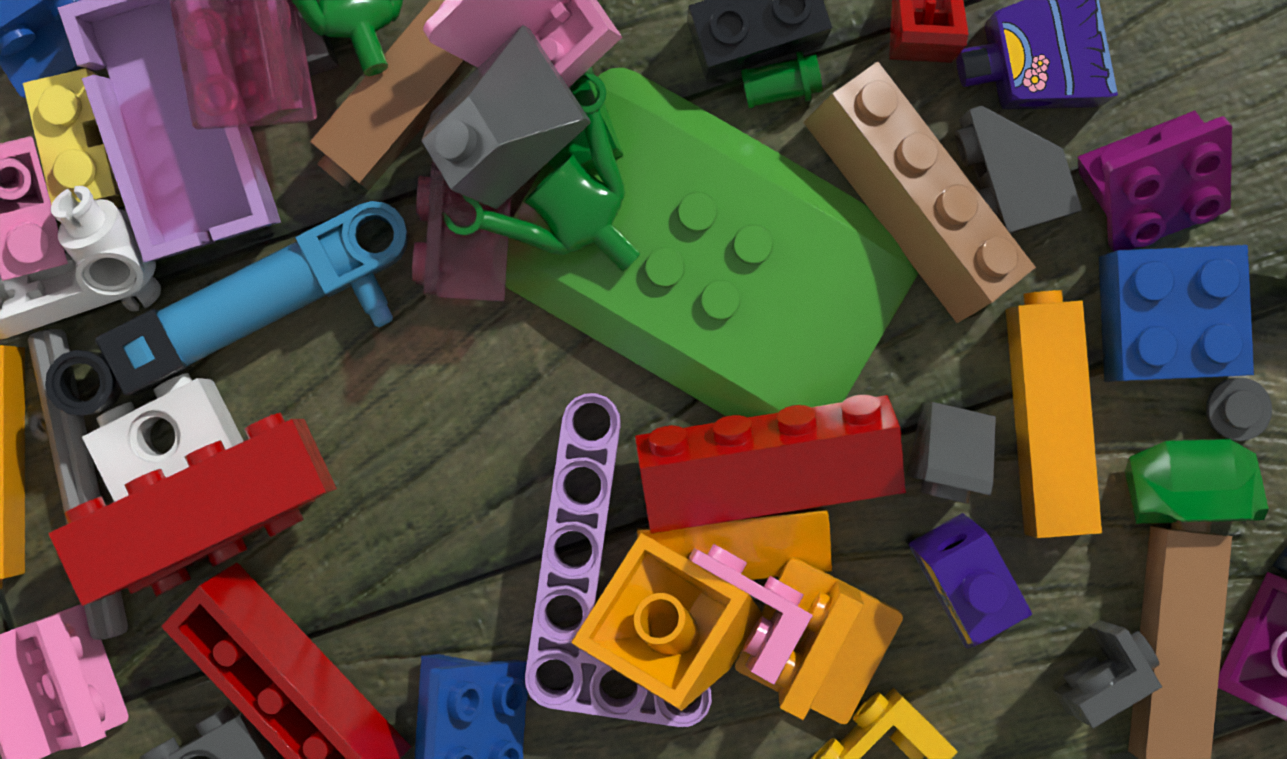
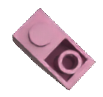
(26, 221)

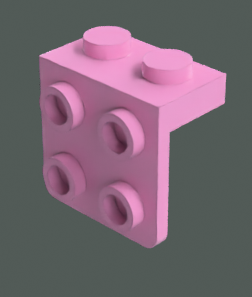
(568, 30)

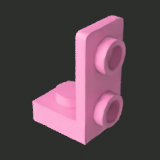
(769, 640)

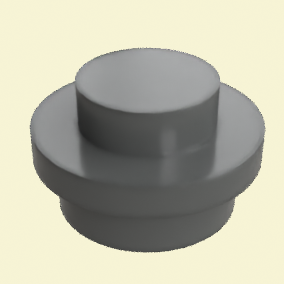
(1238, 409)

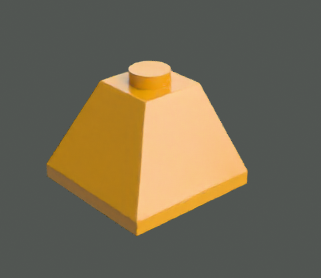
(668, 623)

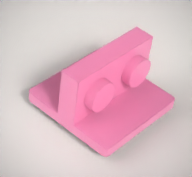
(55, 687)

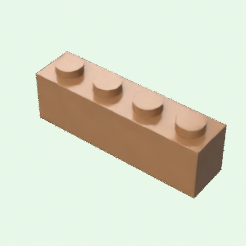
(918, 193)

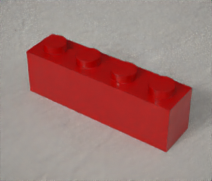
(771, 463)
(192, 509)
(278, 673)

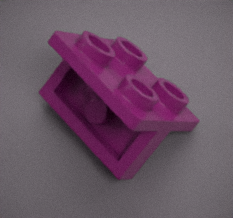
(1161, 179)

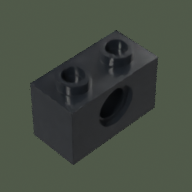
(751, 32)

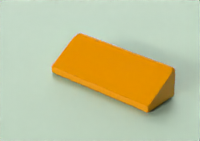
(760, 541)

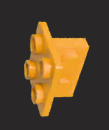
(836, 649)

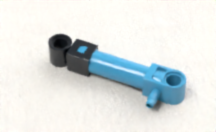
(171, 339)

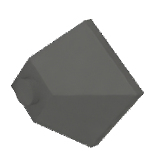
(503, 122)

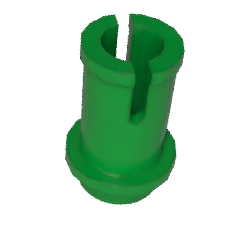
(783, 80)

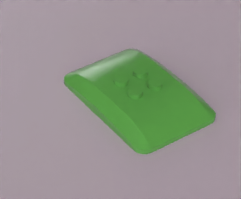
(748, 270)

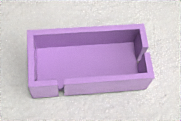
(174, 180)

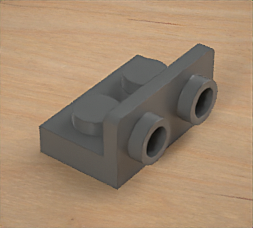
(1106, 688)

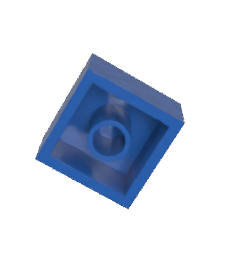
(1176, 313)

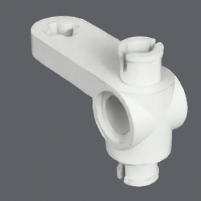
(100, 268)

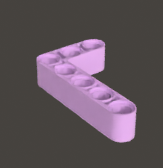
(581, 583)

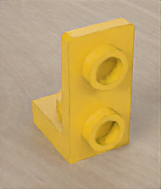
(875, 717)

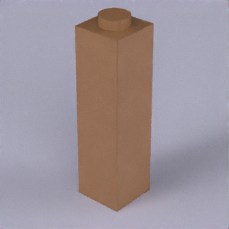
(389, 107)
(1185, 629)

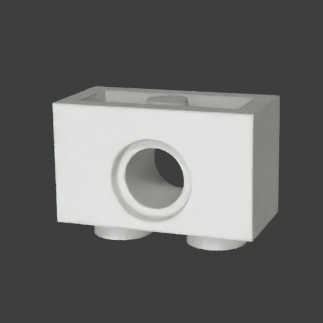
(124, 444)

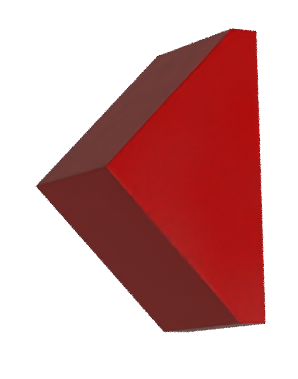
(927, 30)

